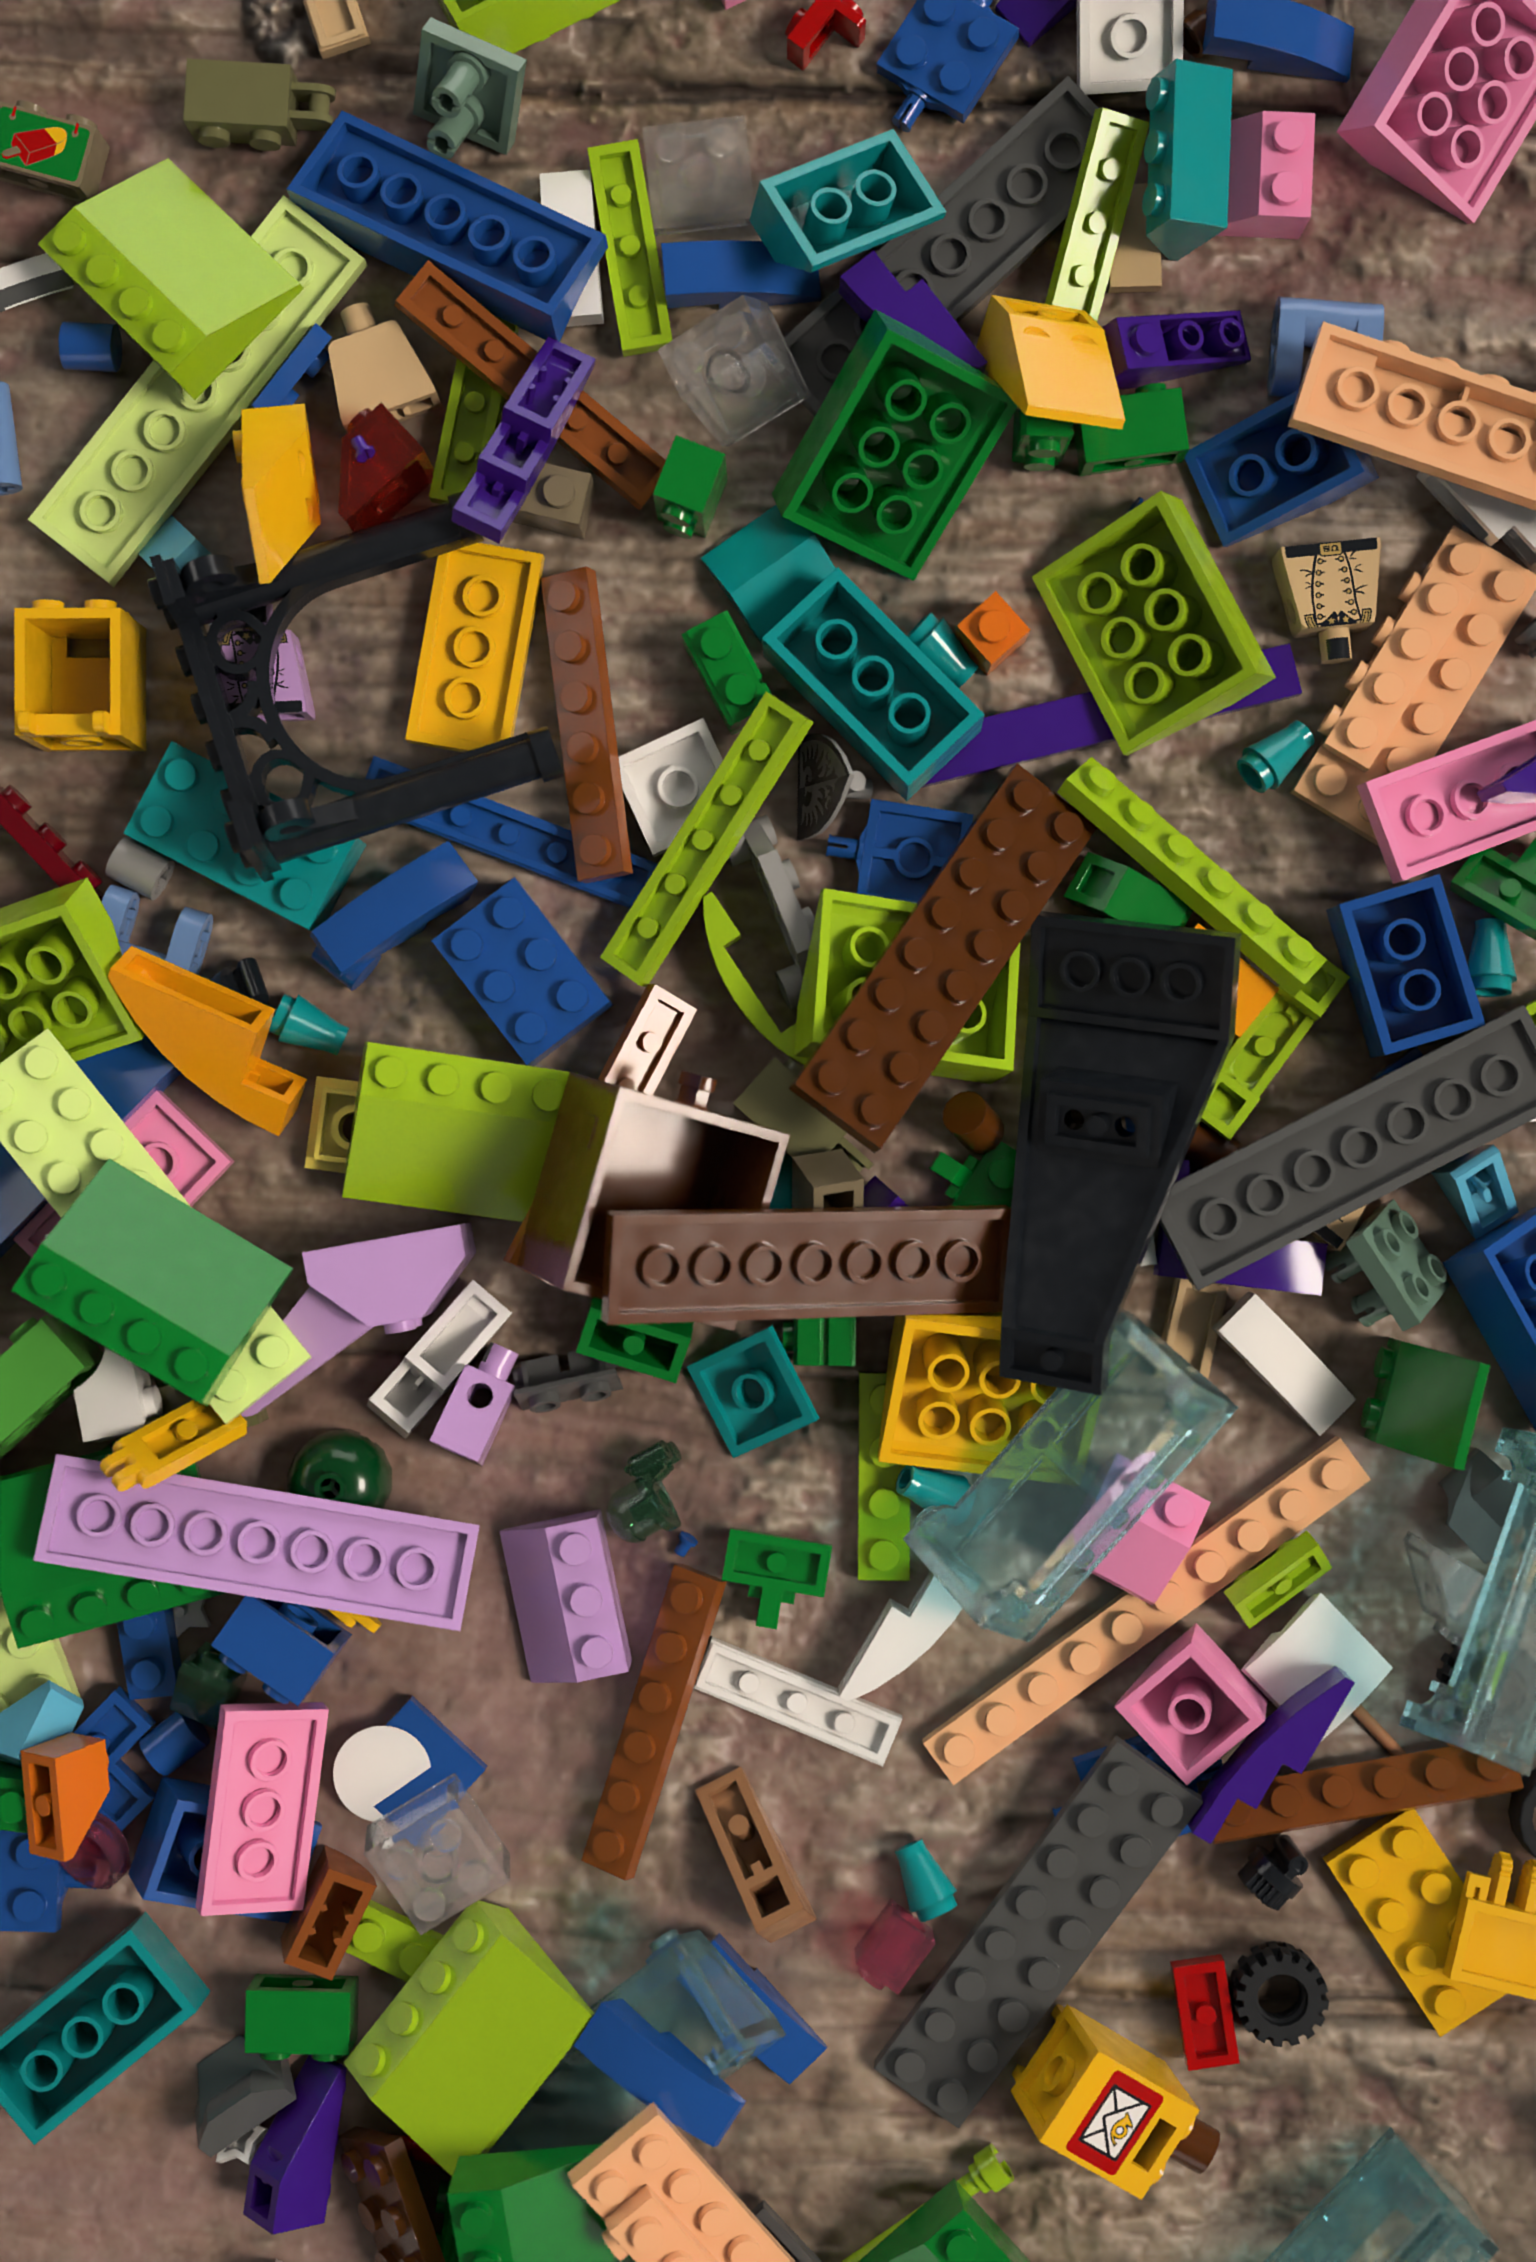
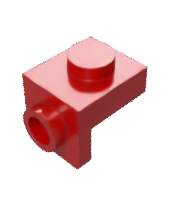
(813, 27)

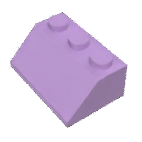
(566, 1599)

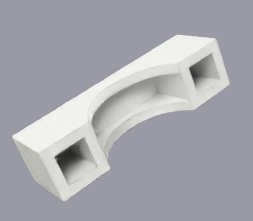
(116, 1399)

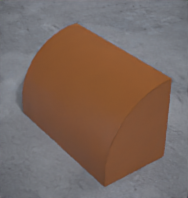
(331, 1913)

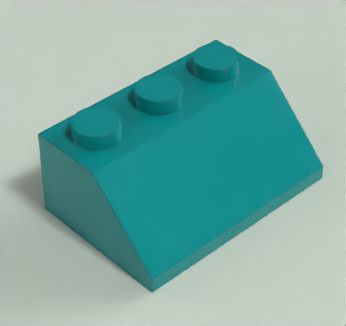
(1187, 156)
(843, 203)

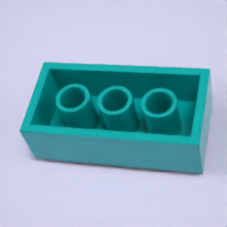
(872, 684)
(186, 820)
(94, 2026)

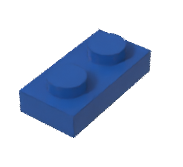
(306, 358)
(150, 1654)

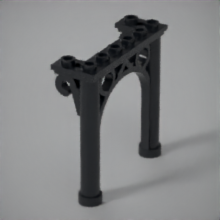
(285, 830)

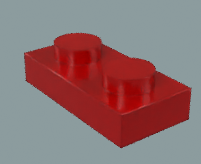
(1204, 2012)

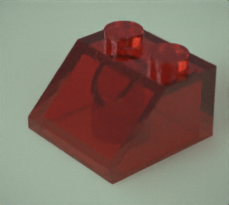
(386, 482)

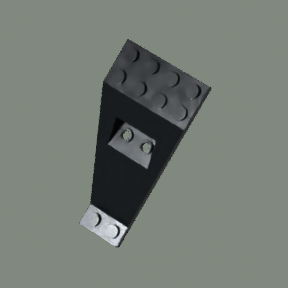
(1117, 1029)

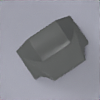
(1478, 1503)
(238, 2094)

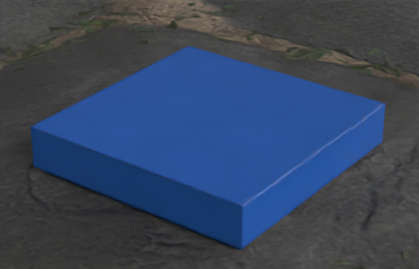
(443, 1748)

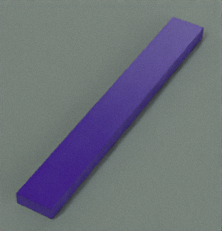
(1079, 724)

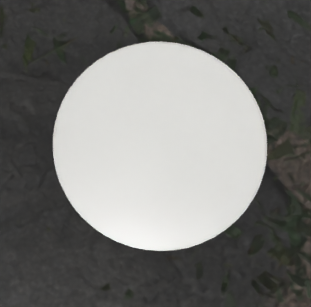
(375, 1766)

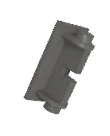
(548, 1386)

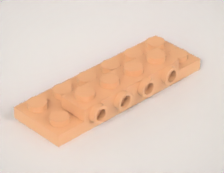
(1420, 413)
(1417, 676)
(668, 2200)

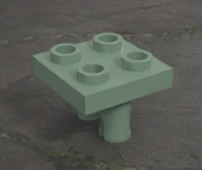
(467, 90)
(1396, 1263)

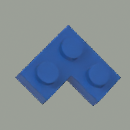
(121, 1725)

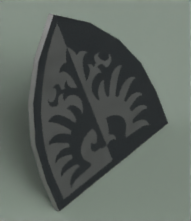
(824, 784)

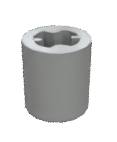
(140, 868)

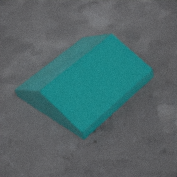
(768, 569)
(752, 1391)

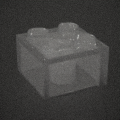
(437, 1854)

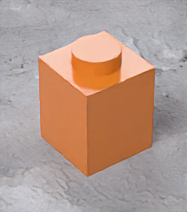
(991, 633)

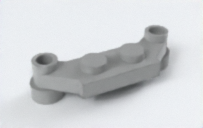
(779, 883)

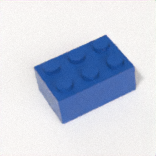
(1405, 966)
(522, 972)

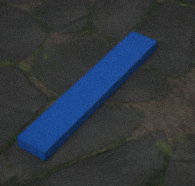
(521, 841)

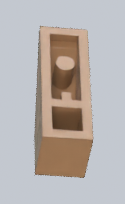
(755, 1856)

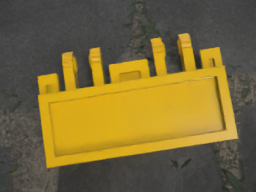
(1496, 1938)

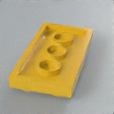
(474, 647)
(1410, 1906)

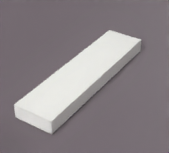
(797, 1701)

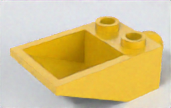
(1051, 362)
(277, 483)

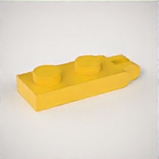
(169, 1445)

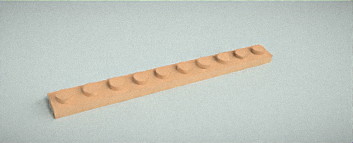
(1131, 1623)

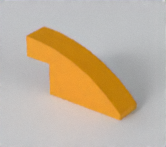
(209, 1037)

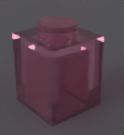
(893, 1948)

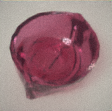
(101, 1855)

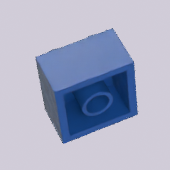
(280, 1645)

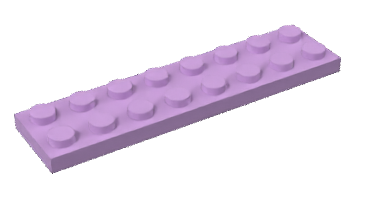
(260, 1544)

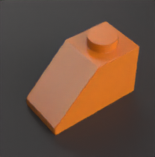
(63, 1792)

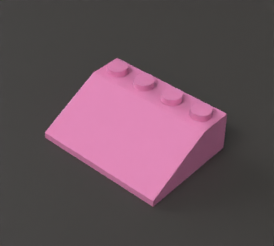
(1450, 100)

